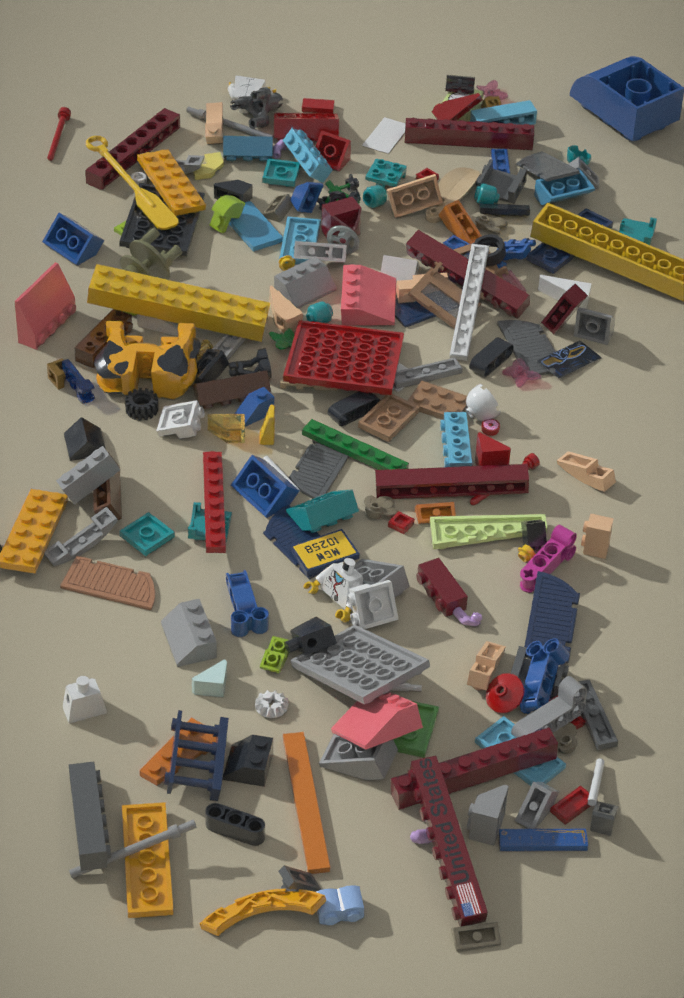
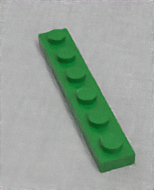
(352, 447)

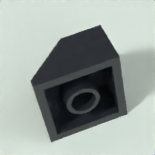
(249, 760)

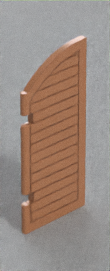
(110, 583)

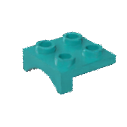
(386, 173)
(639, 230)
(196, 529)

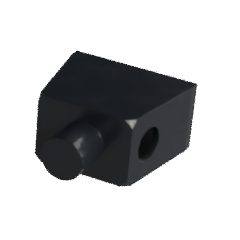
(311, 637)

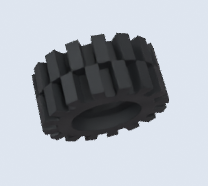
(145, 397)

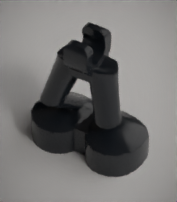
(261, 358)

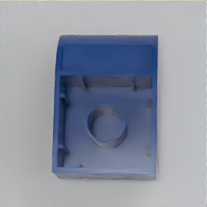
(630, 97)

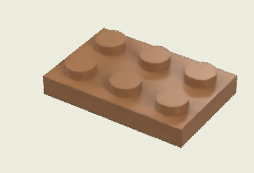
(436, 400)
(388, 417)

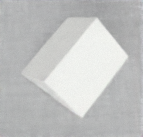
(399, 267)

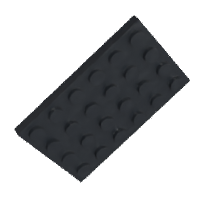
(139, 224)

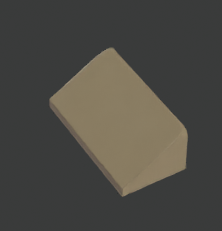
(278, 208)
(476, 936)

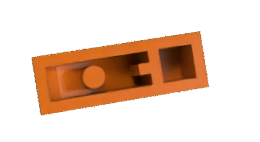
(459, 222)

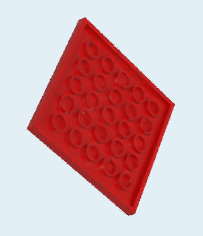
(344, 357)

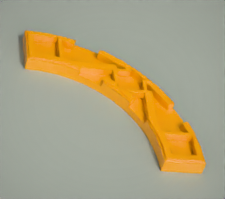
(261, 902)

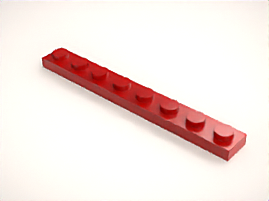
(214, 502)

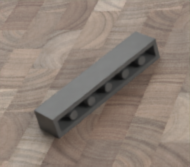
(88, 816)

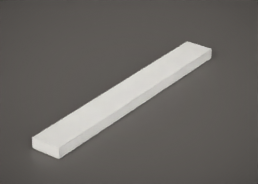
(469, 302)

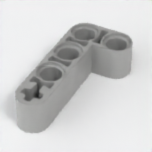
(557, 712)

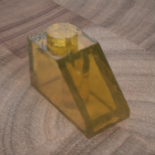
(227, 427)

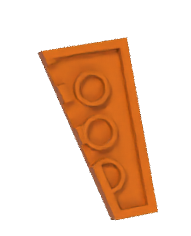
(159, 764)

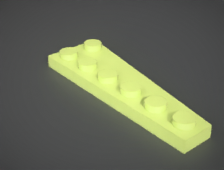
(465, 530)

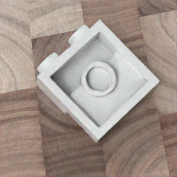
(181, 419)
(372, 604)

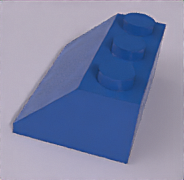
(72, 240)
(264, 486)

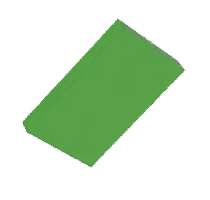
(417, 742)

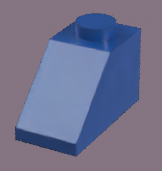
(306, 196)
(256, 405)

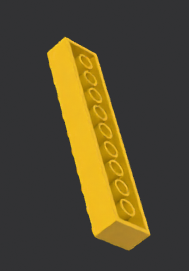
(610, 250)
(178, 302)

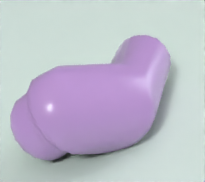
(277, 149)
(465, 619)
(419, 836)

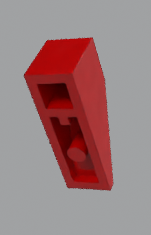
(456, 108)

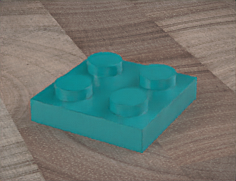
(281, 172)
(147, 534)

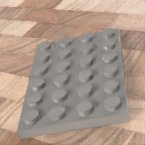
(361, 664)

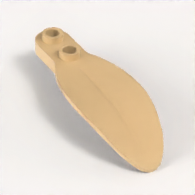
(452, 187)

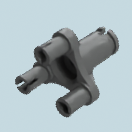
(259, 105)

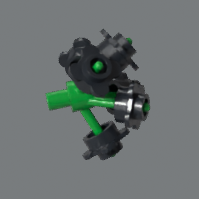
(336, 192)

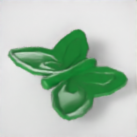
(283, 340)

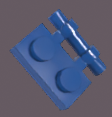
(518, 249)

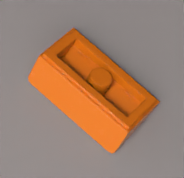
(425, 511)

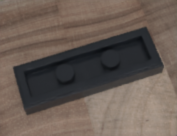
(504, 209)

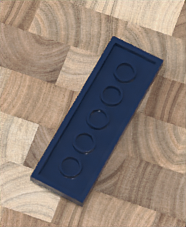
(552, 258)

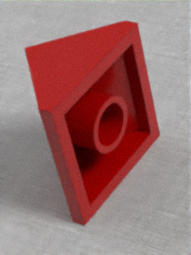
(334, 149)
(491, 451)

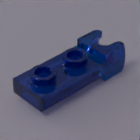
(77, 382)

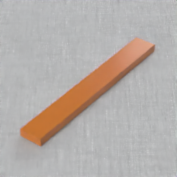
(306, 803)

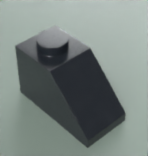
(236, 188)

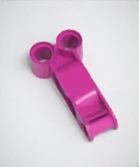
(549, 557)

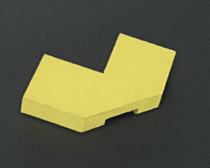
(213, 163)

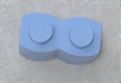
(341, 905)

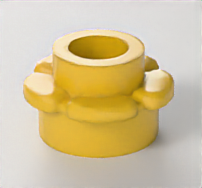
(285, 266)
(526, 553)

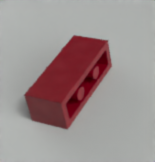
(564, 308)
(441, 586)

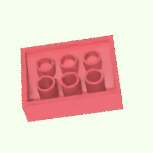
(367, 297)
(44, 307)
(378, 721)

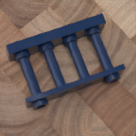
(214, 766)

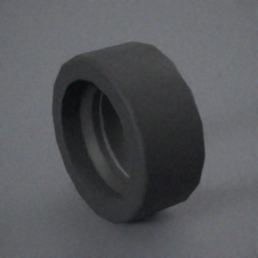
(493, 241)

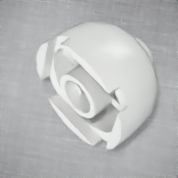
(481, 404)

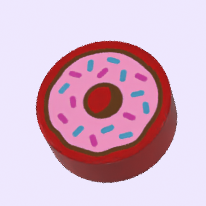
(490, 427)

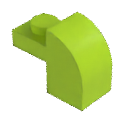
(225, 209)

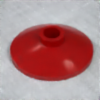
(509, 698)

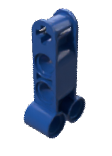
(246, 613)
(542, 673)

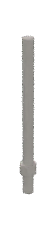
(201, 114)
(173, 832)

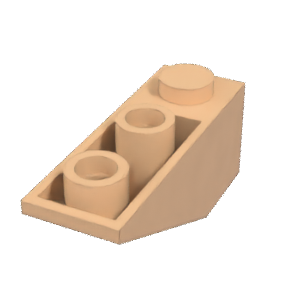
(283, 311)

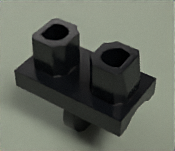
(460, 84)

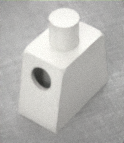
(83, 700)

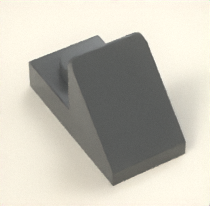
(603, 818)
(297, 879)

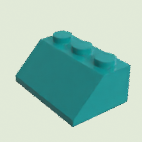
(324, 510)

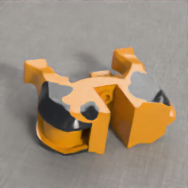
(128, 359)

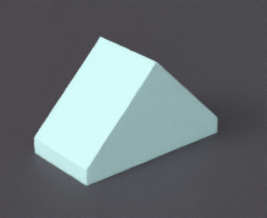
(211, 681)

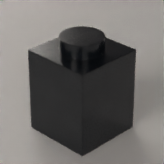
(534, 533)

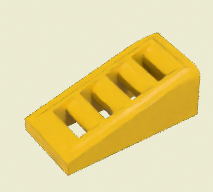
(267, 430)

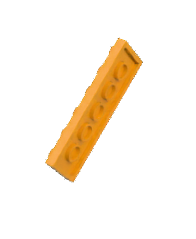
(171, 182)
(32, 531)
(149, 869)

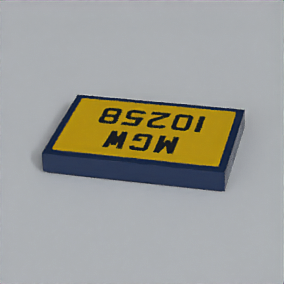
(322, 551)

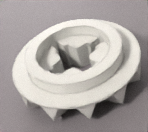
(277, 709)

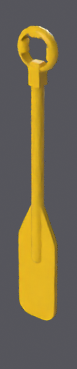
(148, 202)

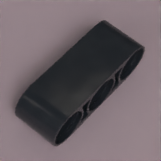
(491, 357)
(352, 407)
(235, 824)

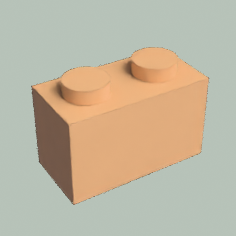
(597, 536)

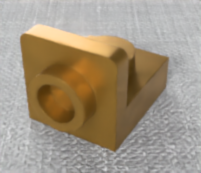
(491, 101)
(56, 374)

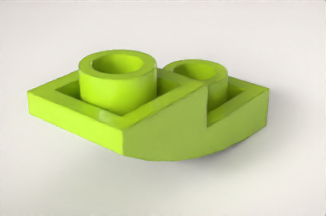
(275, 655)

